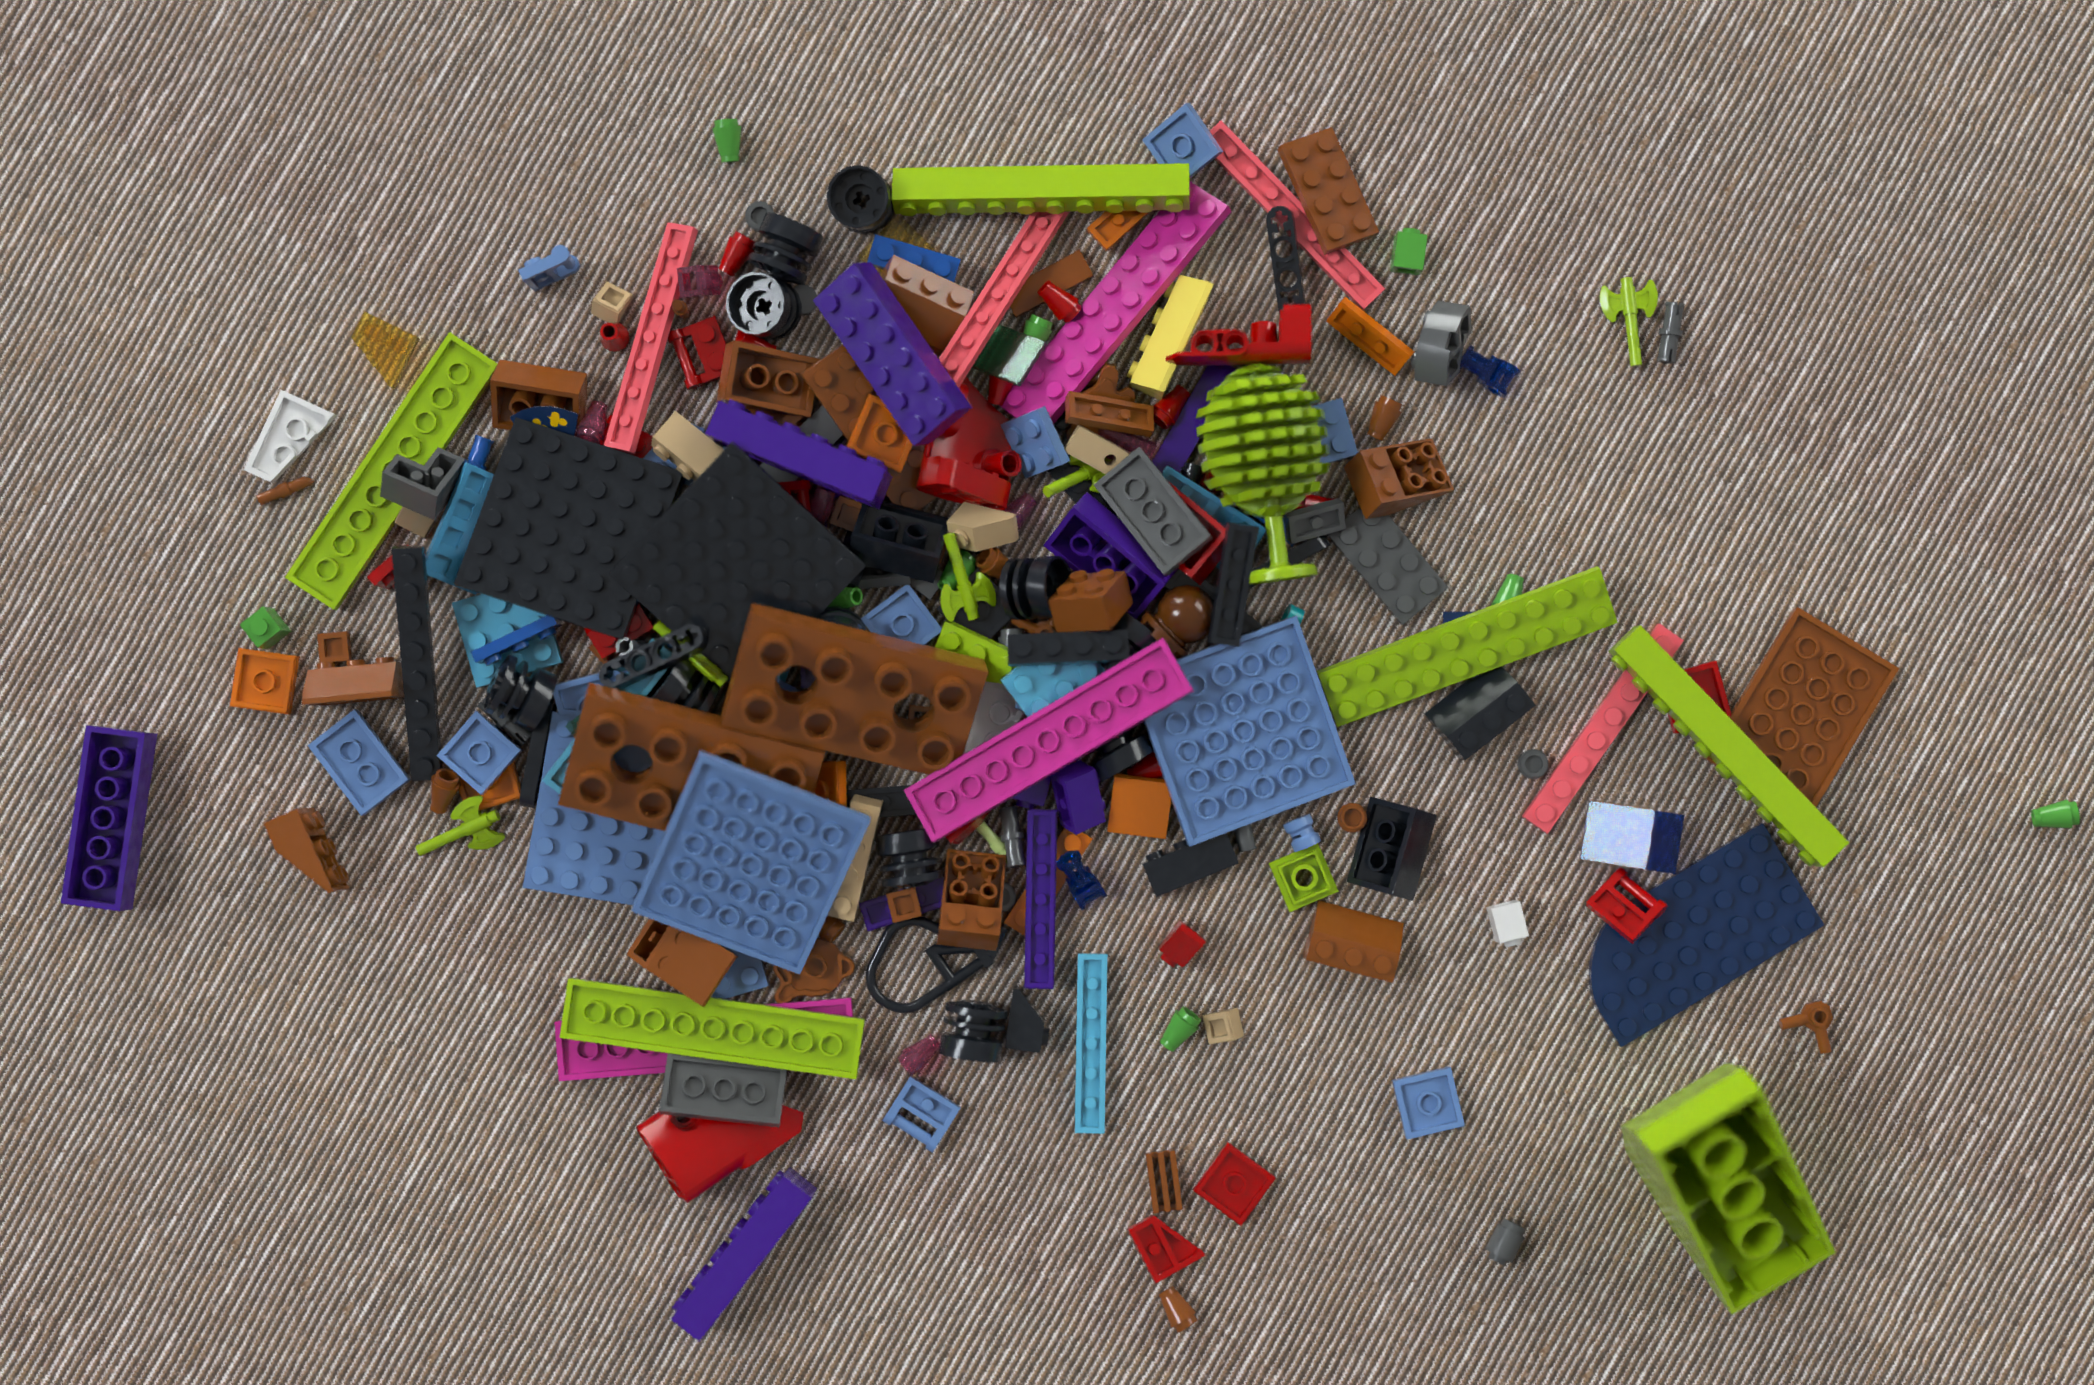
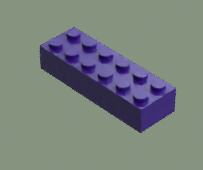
(892, 353)
(800, 455)
(109, 818)
(739, 1259)

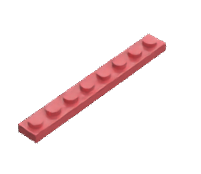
(1271, 192)
(999, 293)
(650, 339)
(1592, 743)

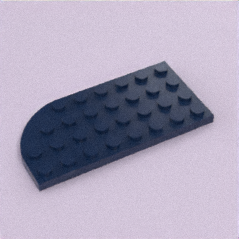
(1718, 925)

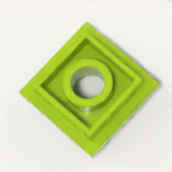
(1285, 873)

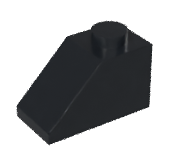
(1025, 1025)

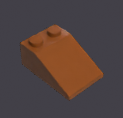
(766, 379)

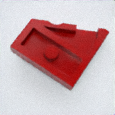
(1162, 1248)

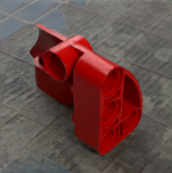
(1292, 348)
(969, 457)
(703, 1152)

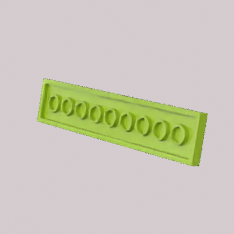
(419, 426)
(1467, 646)
(718, 1031)

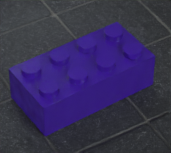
(1098, 540)

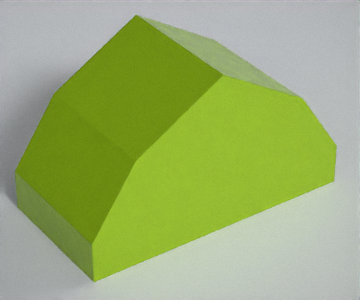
(1728, 1185)

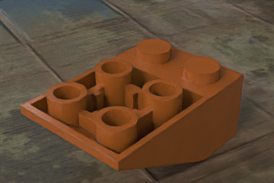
(1397, 477)
(304, 844)
(971, 900)
(682, 959)

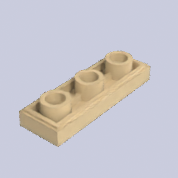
(1093, 449)

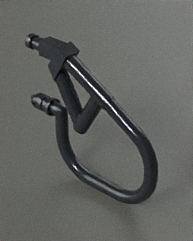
(935, 953)

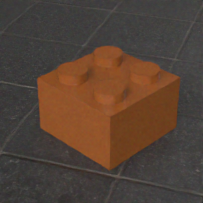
(1090, 601)

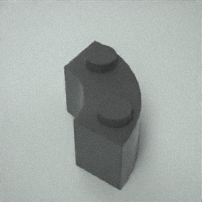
(1442, 343)

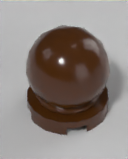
(1181, 618)

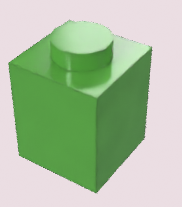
(1408, 252)
(265, 627)

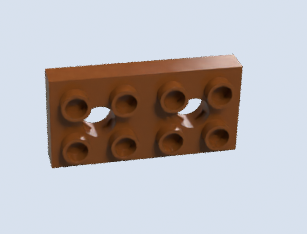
(853, 691)
(673, 740)

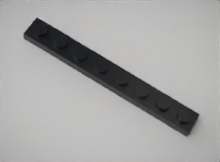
(417, 660)

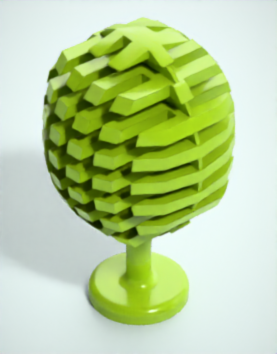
(1264, 453)

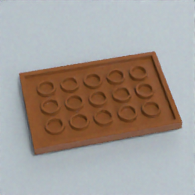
(1811, 701)

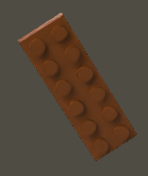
(843, 392)

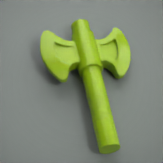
(1629, 302)
(1085, 473)
(967, 593)
(699, 661)
(474, 824)

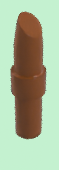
(681, 309)
(284, 490)

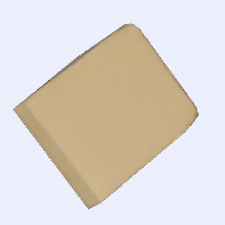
(610, 303)
(414, 522)
(1223, 1026)

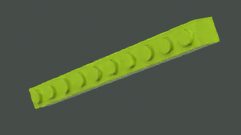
(1041, 189)
(1728, 747)

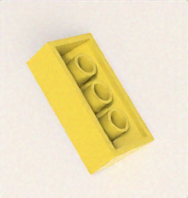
(1171, 335)

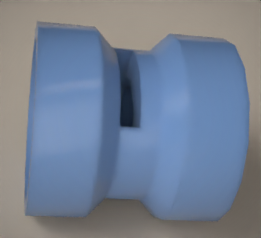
(1302, 832)

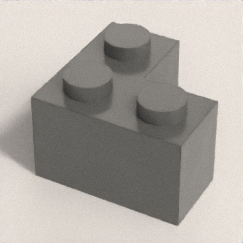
(422, 487)

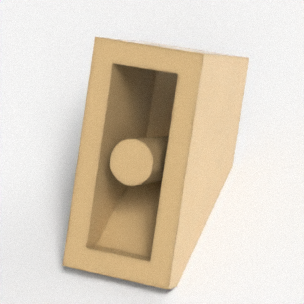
(982, 527)

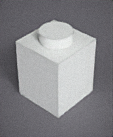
(1508, 923)

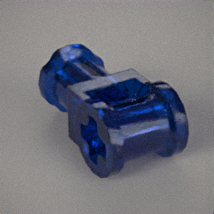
(1489, 371)
(1082, 882)

